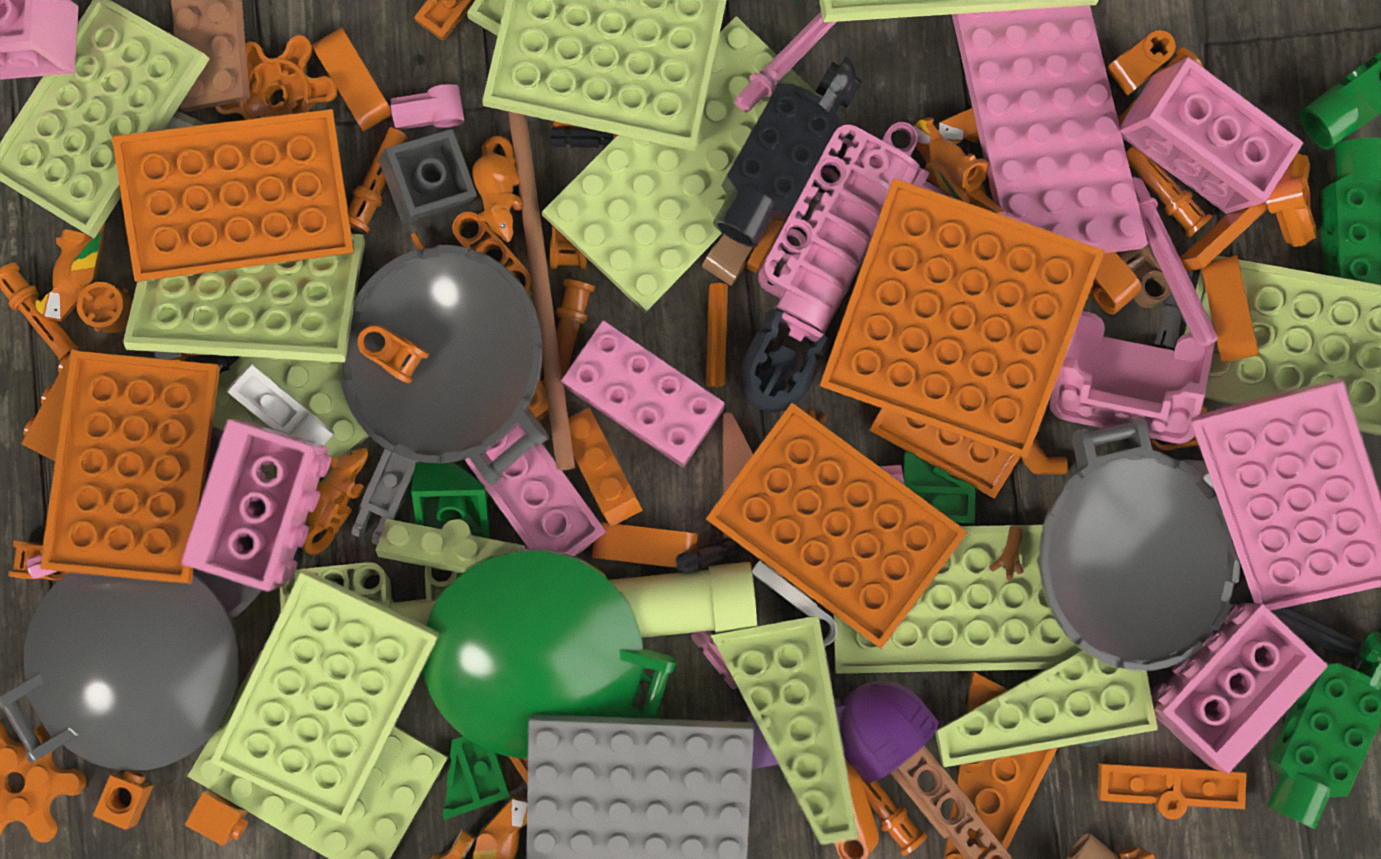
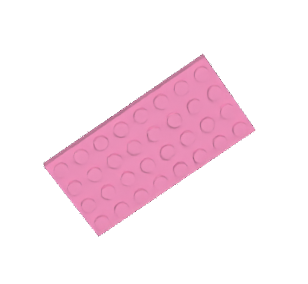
(1050, 124)

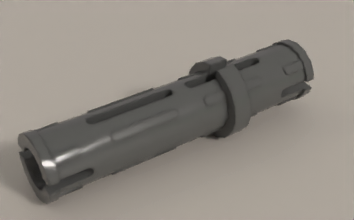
(1171, 315)

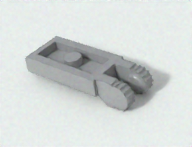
(385, 492)

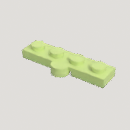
(444, 548)

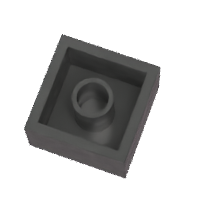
(427, 177)

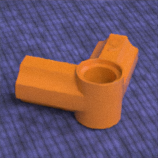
(1292, 203)

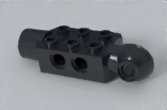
(782, 153)

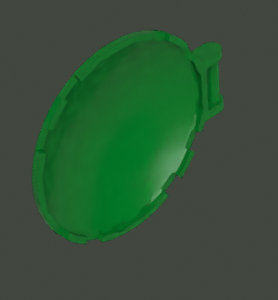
(536, 640)

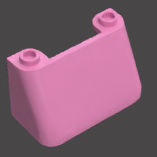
(1119, 380)

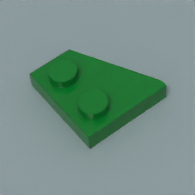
(939, 489)
(473, 778)

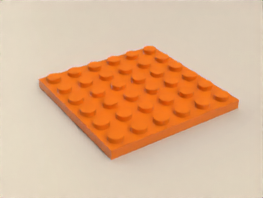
(961, 317)

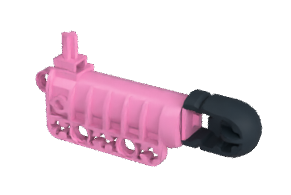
(827, 260)

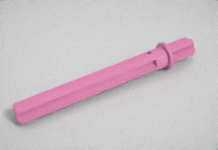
(762, 83)
(1173, 268)

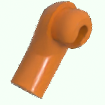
(1041, 464)

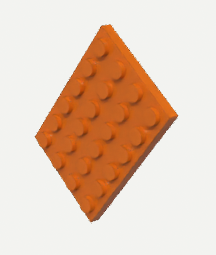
(233, 195)
(129, 466)
(836, 525)

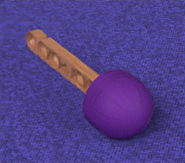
(886, 734)

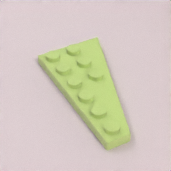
(791, 697)
(1056, 708)

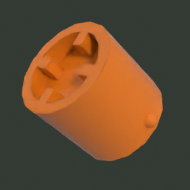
(104, 307)

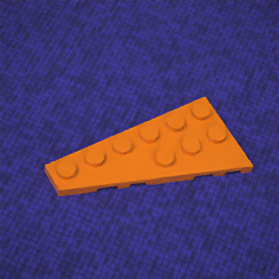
(997, 786)

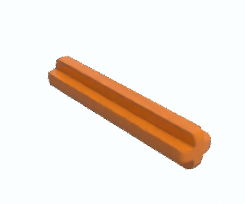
(716, 335)

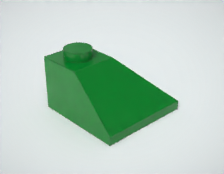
(449, 493)

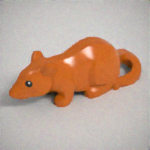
(495, 180)
(333, 499)

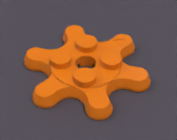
(283, 73)
(42, 785)

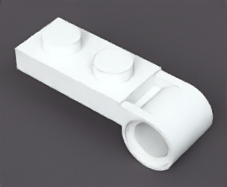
(277, 406)
(794, 596)

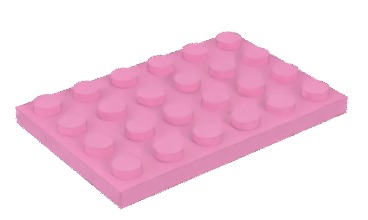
(1296, 493)

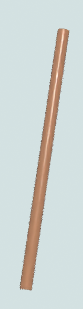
(541, 292)

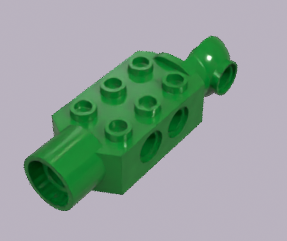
(1344, 106)
(1353, 213)
(1327, 736)

